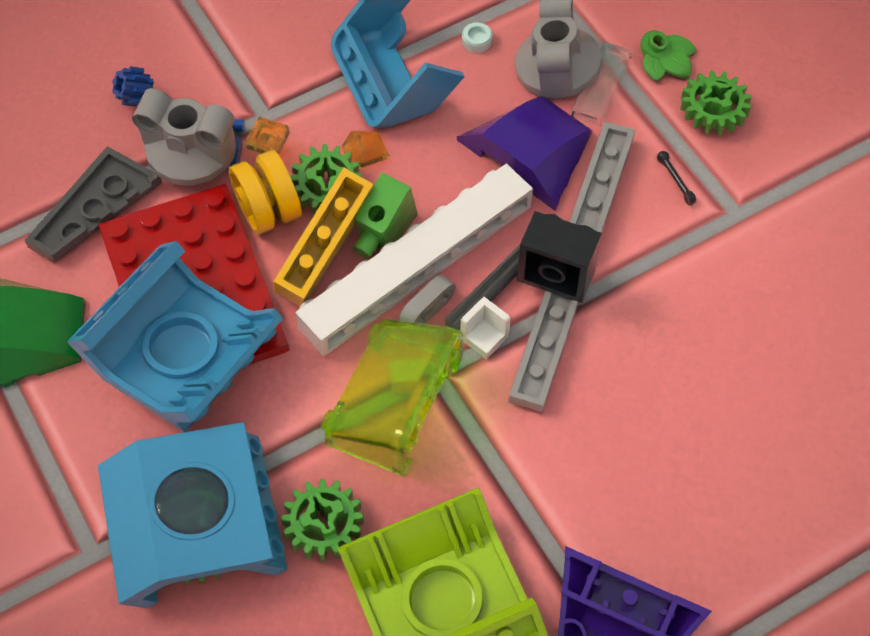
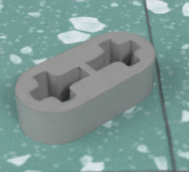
(428, 300)

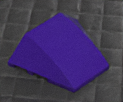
(536, 142)
(612, 603)

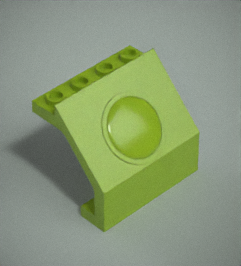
(440, 576)

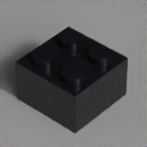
(558, 256)

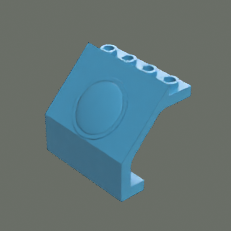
(171, 338)

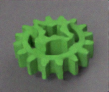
(715, 102)
(311, 179)
(334, 512)

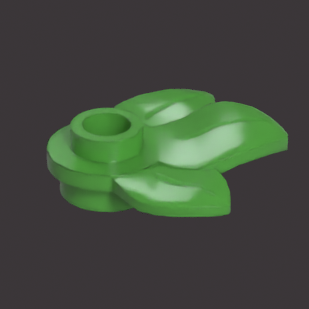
(669, 56)

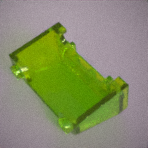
(393, 392)

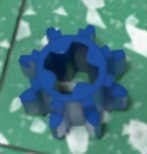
(131, 84)

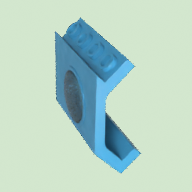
(188, 510)

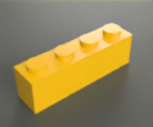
(322, 238)

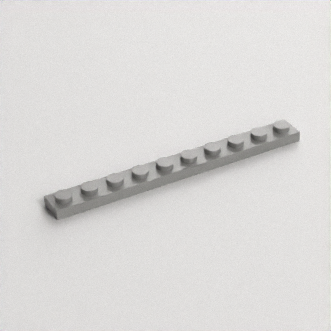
(557, 312)

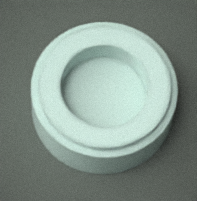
(477, 37)

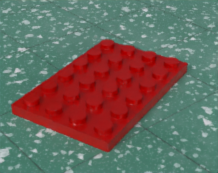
(213, 246)

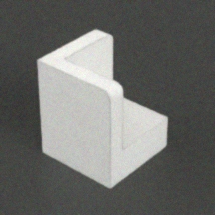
(485, 328)

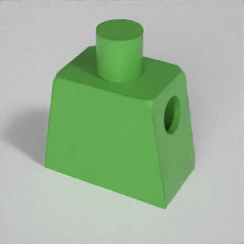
(384, 215)

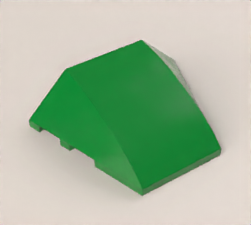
(36, 330)

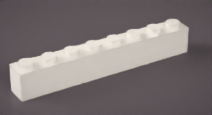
(413, 259)

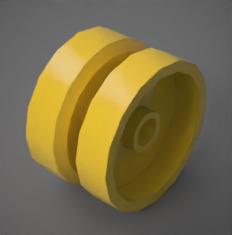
(265, 192)

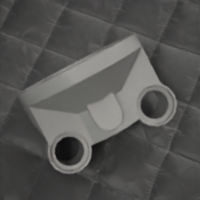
(557, 55)
(185, 139)

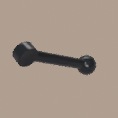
(689, 196)

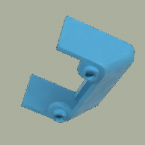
(375, 72)

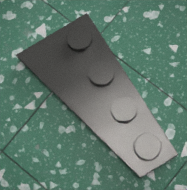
(96, 197)

